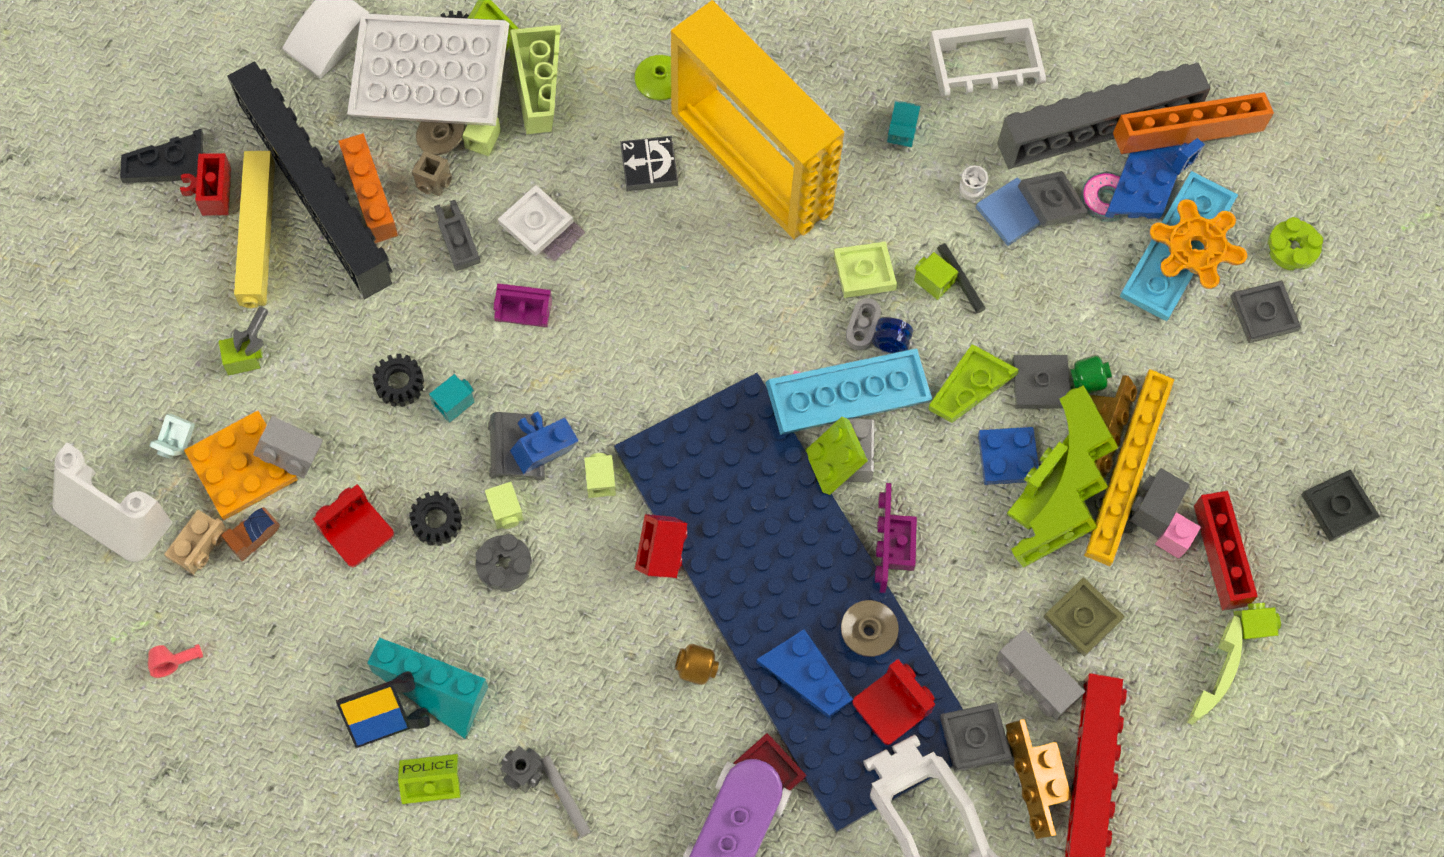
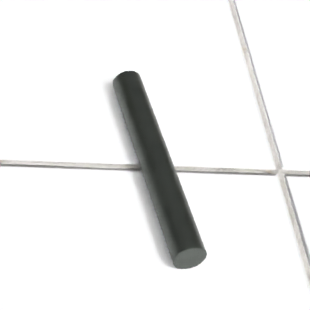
(961, 278)

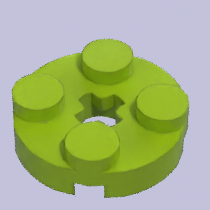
(1298, 231)

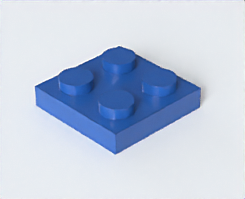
(1007, 454)

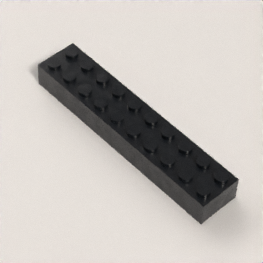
(311, 179)

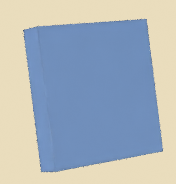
(1008, 212)

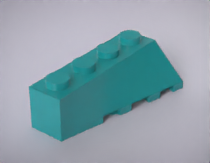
(441, 688)

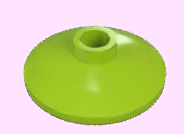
(651, 84)

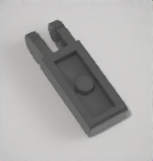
(457, 237)

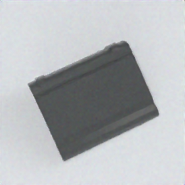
(503, 436)

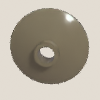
(439, 137)
(872, 615)

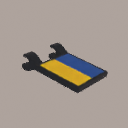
(379, 712)

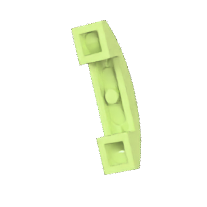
(1232, 643)

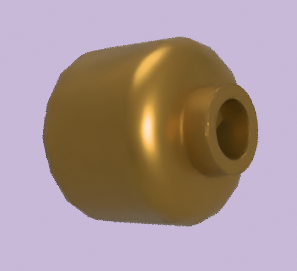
(696, 664)

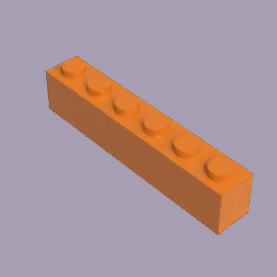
(1191, 121)

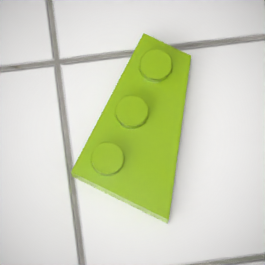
(970, 383)

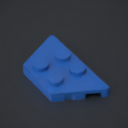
(1142, 187)

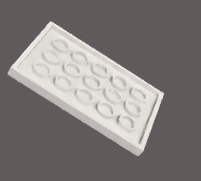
(428, 69)

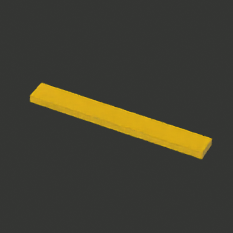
(1129, 468)

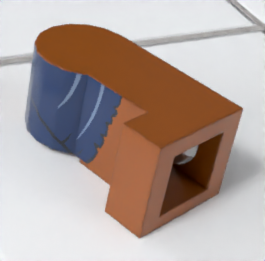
(251, 533)

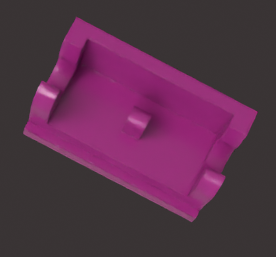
(522, 305)

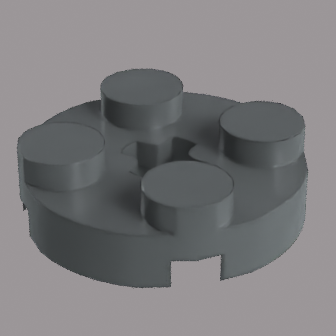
(500, 578)

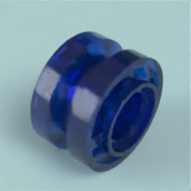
(892, 335)

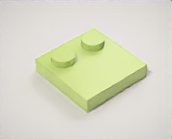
(865, 269)

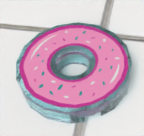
(1091, 197)

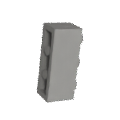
(1039, 675)

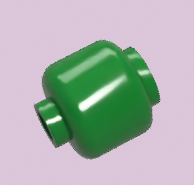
(1091, 373)

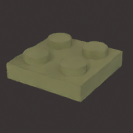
(1084, 617)

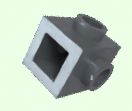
(522, 778)

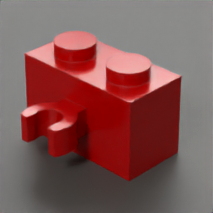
(210, 185)
(661, 546)

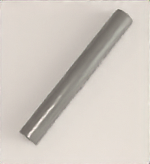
(565, 797)

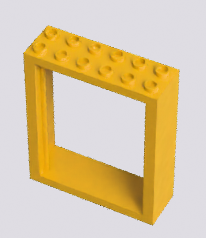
(715, 51)

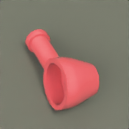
(163, 662)

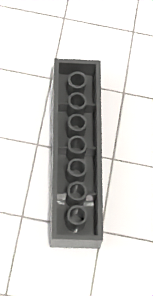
(1094, 115)

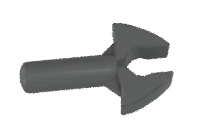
(251, 333)

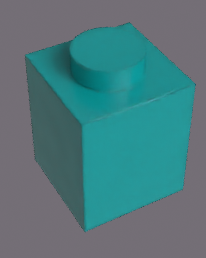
(452, 397)

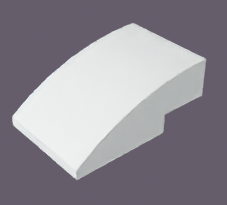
(325, 34)

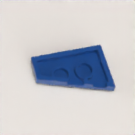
(808, 673)

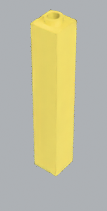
(254, 229)

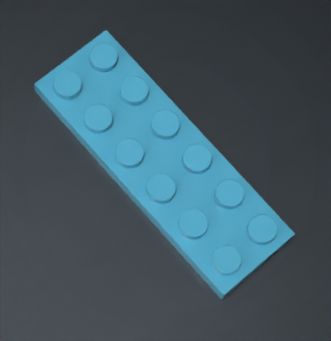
(1147, 284)
(848, 391)

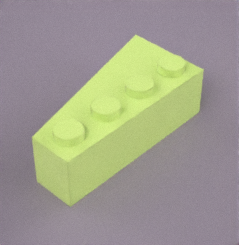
(535, 69)

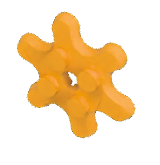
(1207, 231)

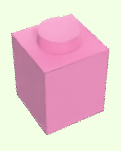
(1178, 536)

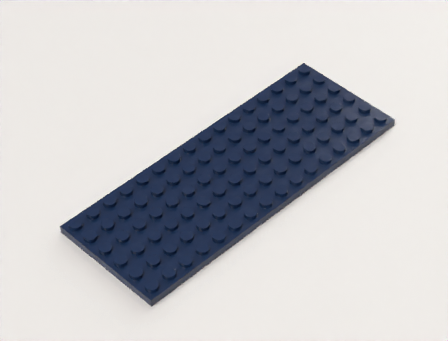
(777, 561)

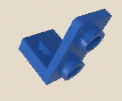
(1179, 156)

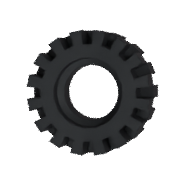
(393, 366)
(430, 503)

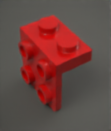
(353, 526)
(894, 703)

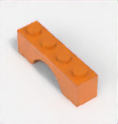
(368, 187)

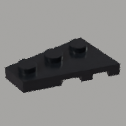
(163, 161)

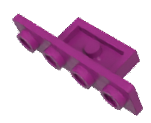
(898, 540)

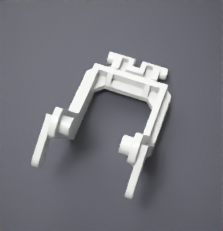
(908, 768)

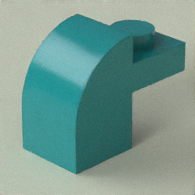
(903, 123)

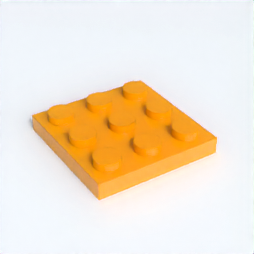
(230, 469)

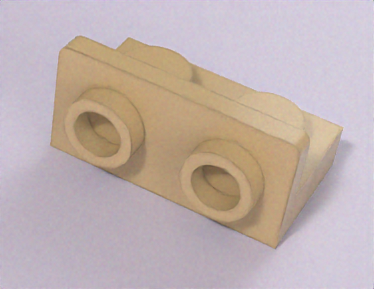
(196, 542)

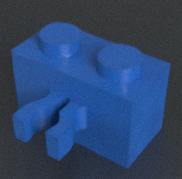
(542, 443)

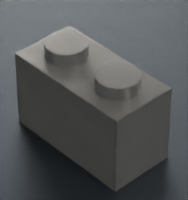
(1159, 502)

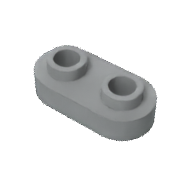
(862, 325)

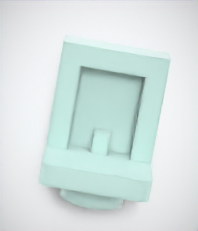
(173, 436)

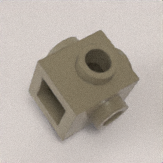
(431, 174)

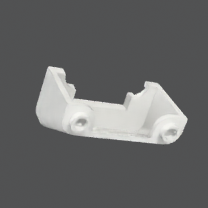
(125, 528)

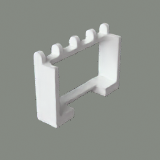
(1011, 31)

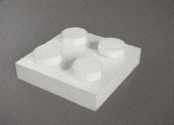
(535, 220)

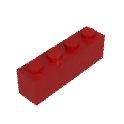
(1225, 550)

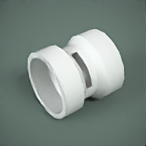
(972, 177)

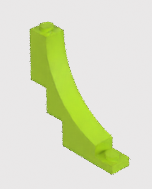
(1066, 514)

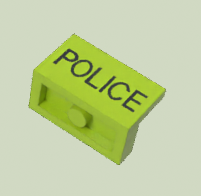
(429, 779)

